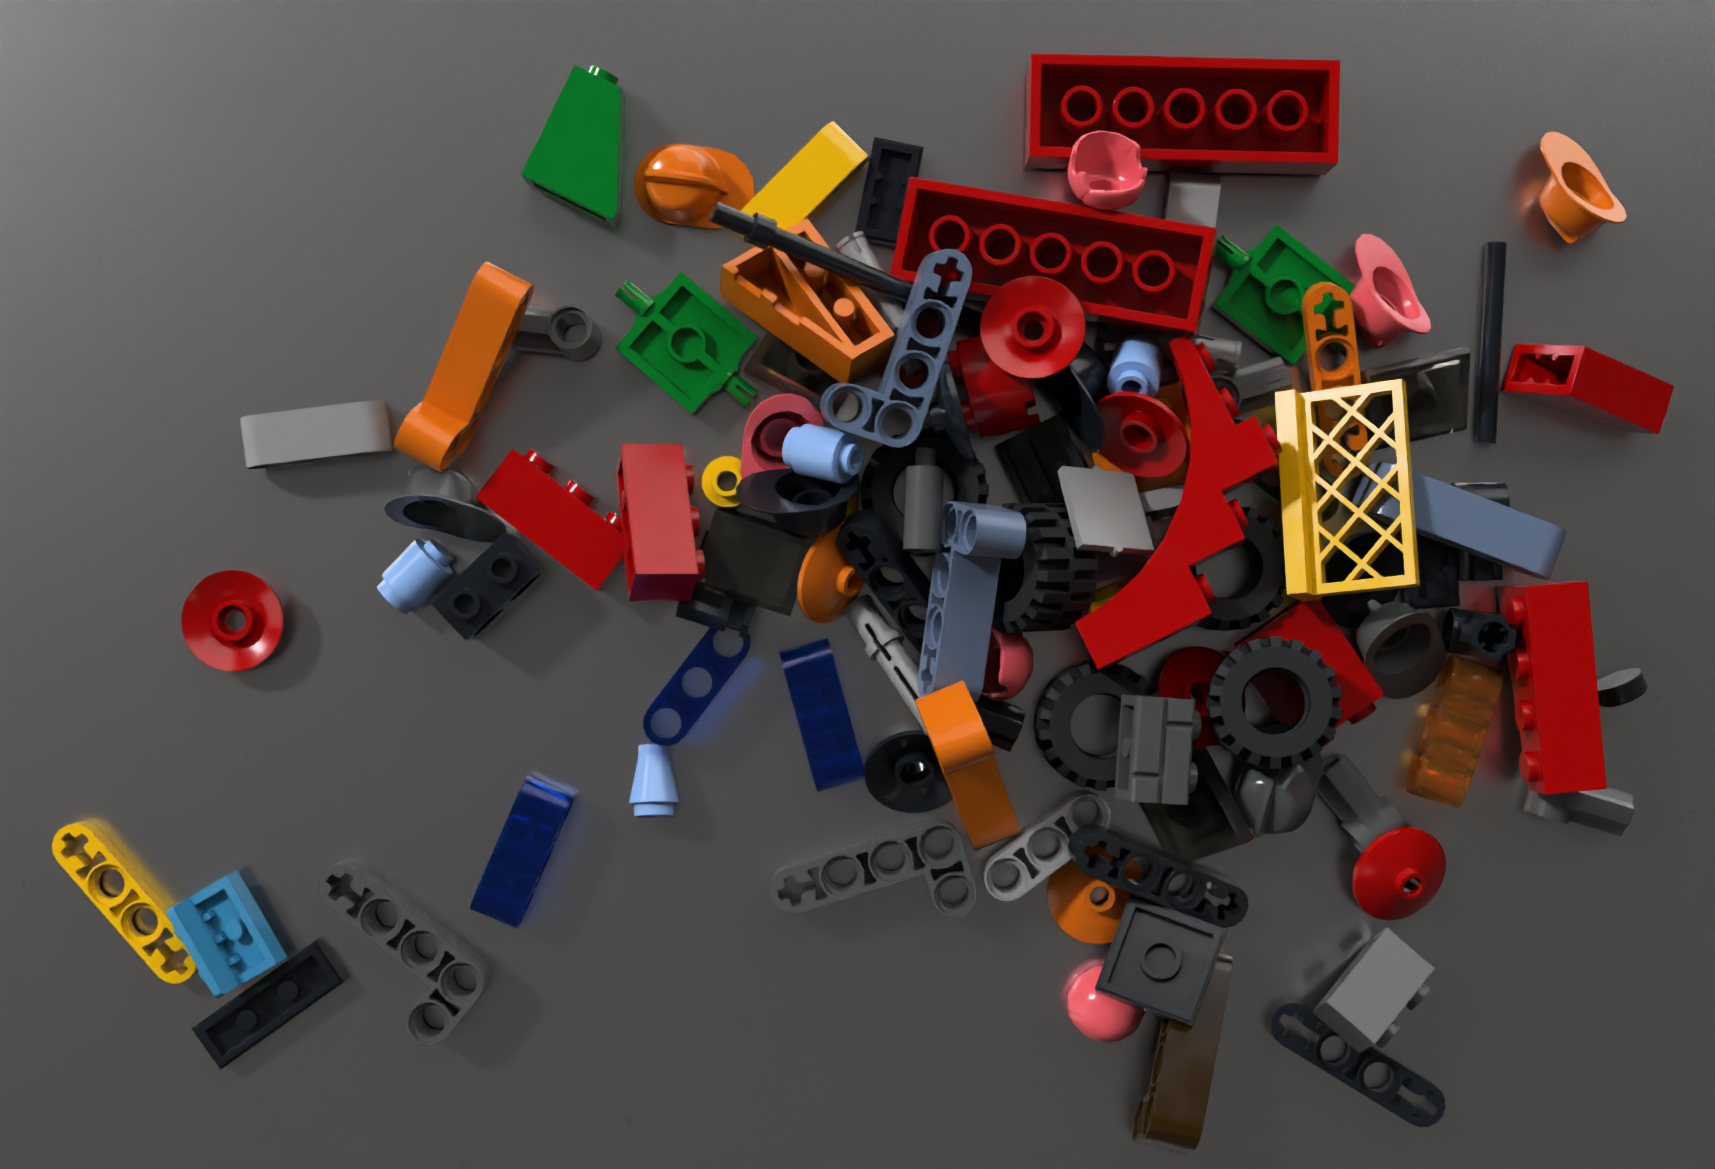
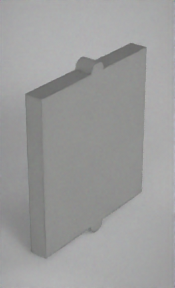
(1105, 511)

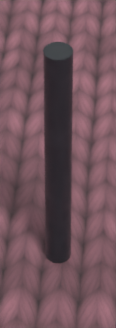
(1491, 342)

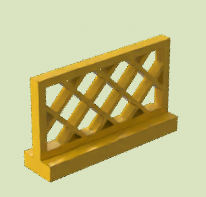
(1302, 497)

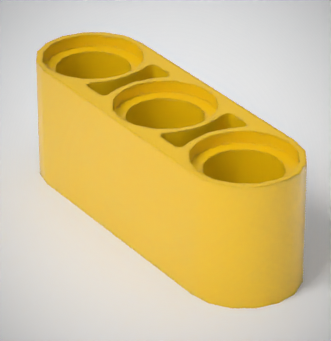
(810, 178)

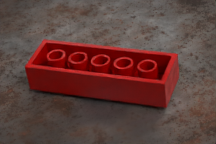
(1187, 111)
(1115, 263)

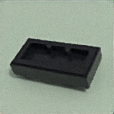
(886, 189)
(1436, 574)

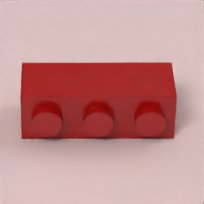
(556, 517)
(658, 523)

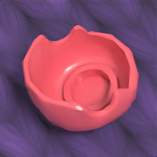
(1106, 170)
(1007, 665)
(1099, 1015)

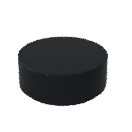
(1621, 687)

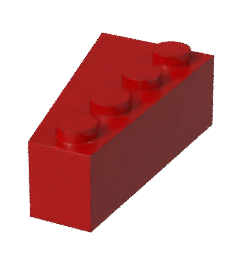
(1555, 686)

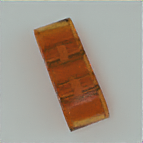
(1454, 731)

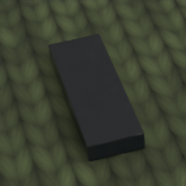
(269, 1003)

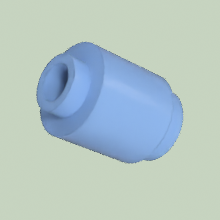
(1136, 365)
(822, 453)
(415, 575)

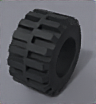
(889, 462)
(1050, 578)
(1264, 583)
(1306, 670)
(1056, 713)

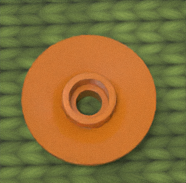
(827, 580)
(1071, 903)

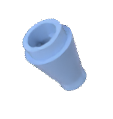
(653, 783)

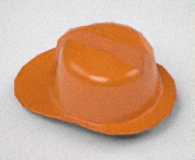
(685, 181)
(1575, 192)

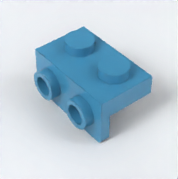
(226, 934)

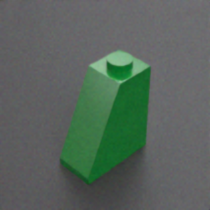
(583, 146)

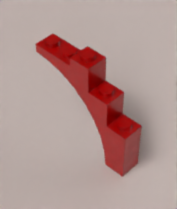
(1222, 458)

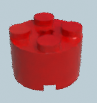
(995, 398)

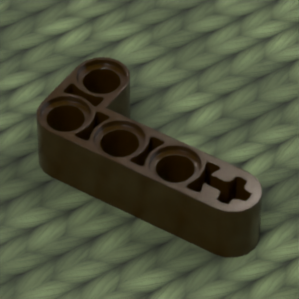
(1183, 1072)

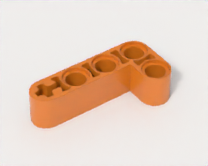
(468, 369)
(968, 764)

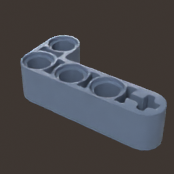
(908, 345)
(1469, 523)
(965, 593)

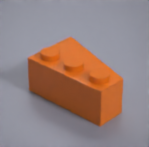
(809, 308)

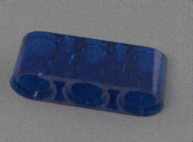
(686, 704)
(822, 715)
(522, 851)

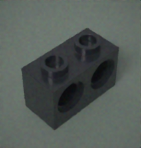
(489, 586)

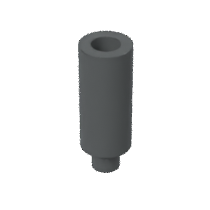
(923, 503)

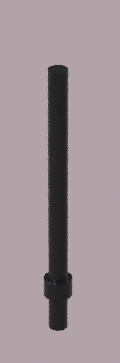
(763, 232)

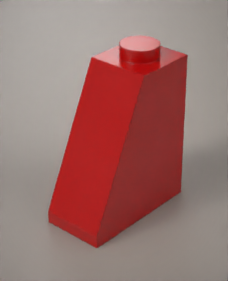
(1588, 386)

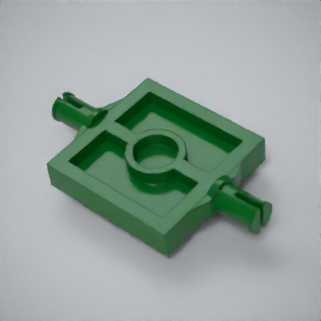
(1269, 289)
(686, 343)

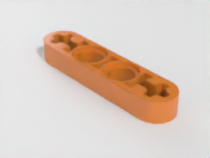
(1346, 375)

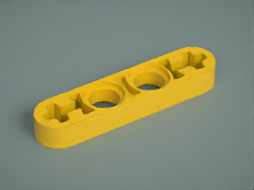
(122, 908)

